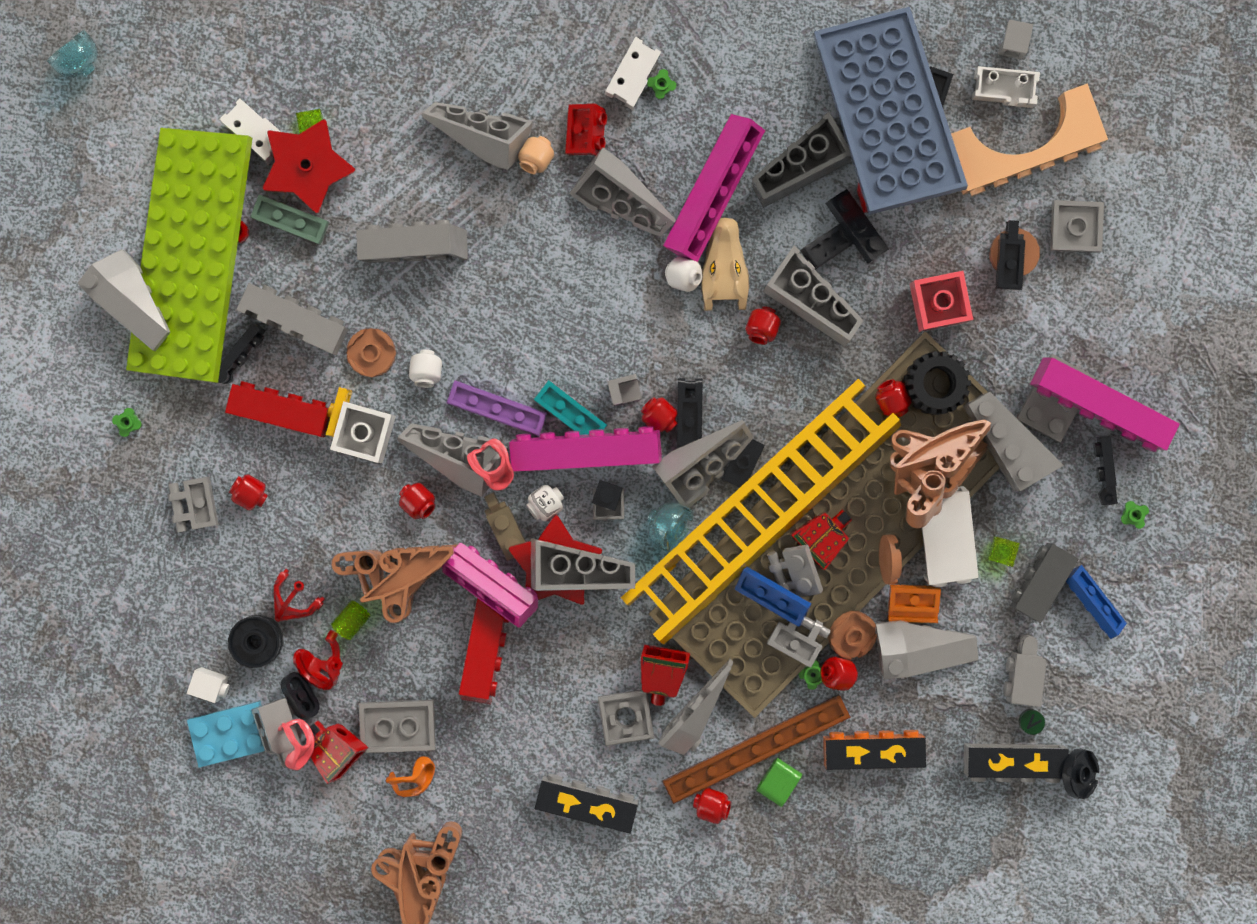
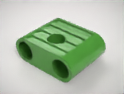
(779, 782)

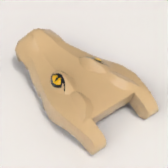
(724, 267)

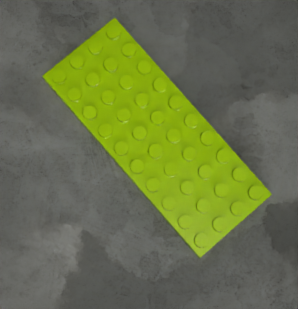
(192, 249)

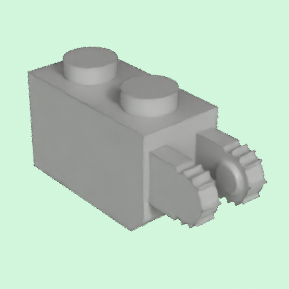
(1025, 674)
(268, 719)

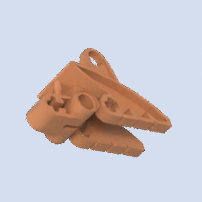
(932, 463)
(406, 577)
(407, 873)

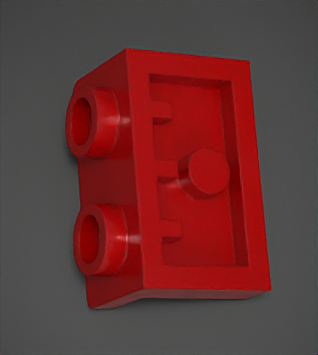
(585, 129)

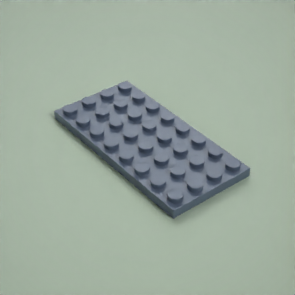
(890, 110)

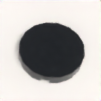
(1080, 773)

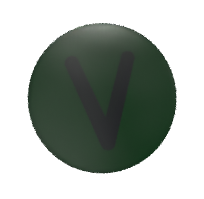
(1031, 721)

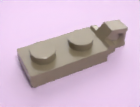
(503, 524)

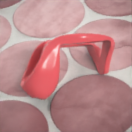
(498, 478)
(301, 754)

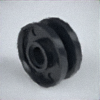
(240, 641)

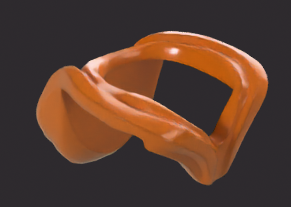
(422, 775)

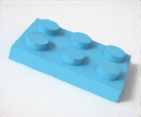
(225, 734)

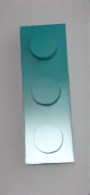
(568, 409)

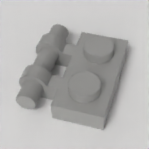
(200, 504)
(801, 570)
(797, 645)

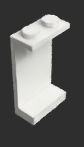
(950, 542)

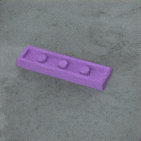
(497, 408)

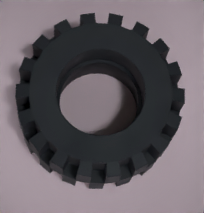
(958, 383)

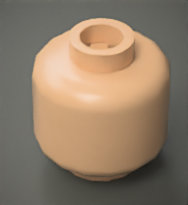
(535, 155)

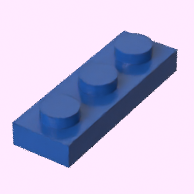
(772, 596)
(1096, 602)

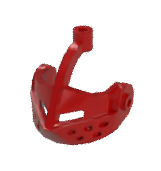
(282, 609)
(310, 666)

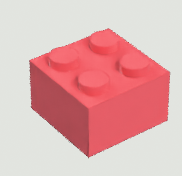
(941, 301)

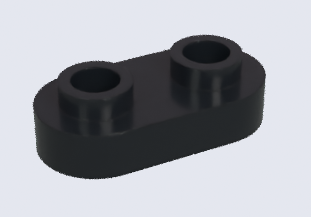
(300, 695)

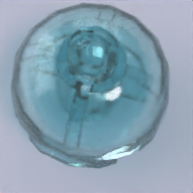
(75, 56)
(668, 525)

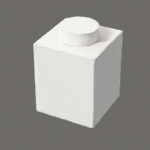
(208, 685)

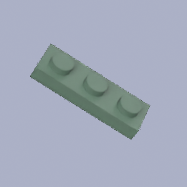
(289, 219)

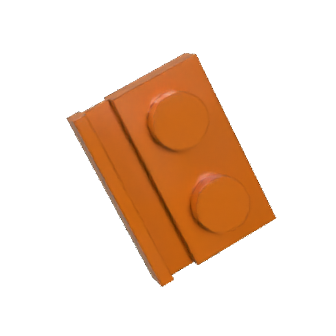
(914, 603)

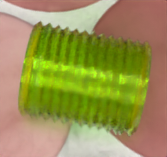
(350, 620)

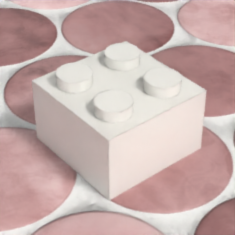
(362, 432)

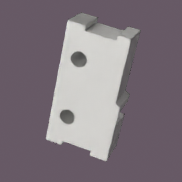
(633, 73)
(1006, 86)
(251, 125)

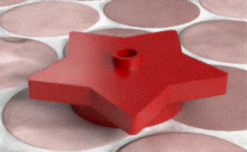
(310, 183)
(557, 534)

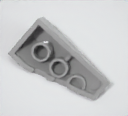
(487, 136)
(615, 189)
(121, 291)
(449, 455)
(694, 466)
(918, 649)
(688, 725)

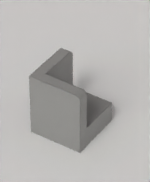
(1016, 39)
(624, 389)

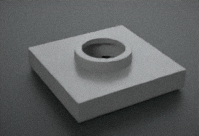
(613, 730)

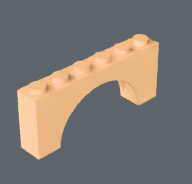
(1077, 131)

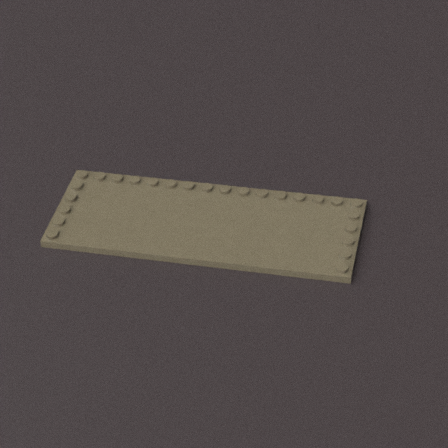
(740, 627)

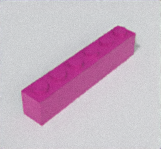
(714, 187)
(1104, 404)
(588, 450)

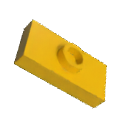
(335, 409)

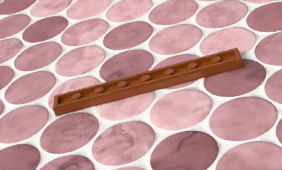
(756, 748)

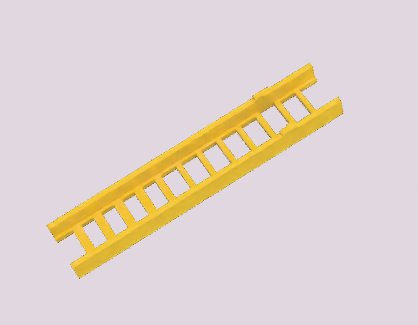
(786, 520)

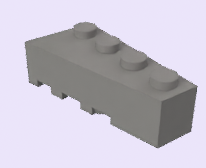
(411, 242)
(812, 298)
(293, 319)
(1012, 445)
(575, 569)

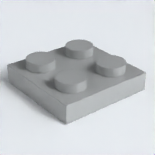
(1077, 226)

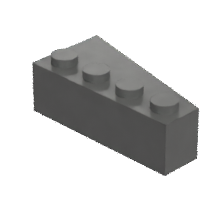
(804, 162)

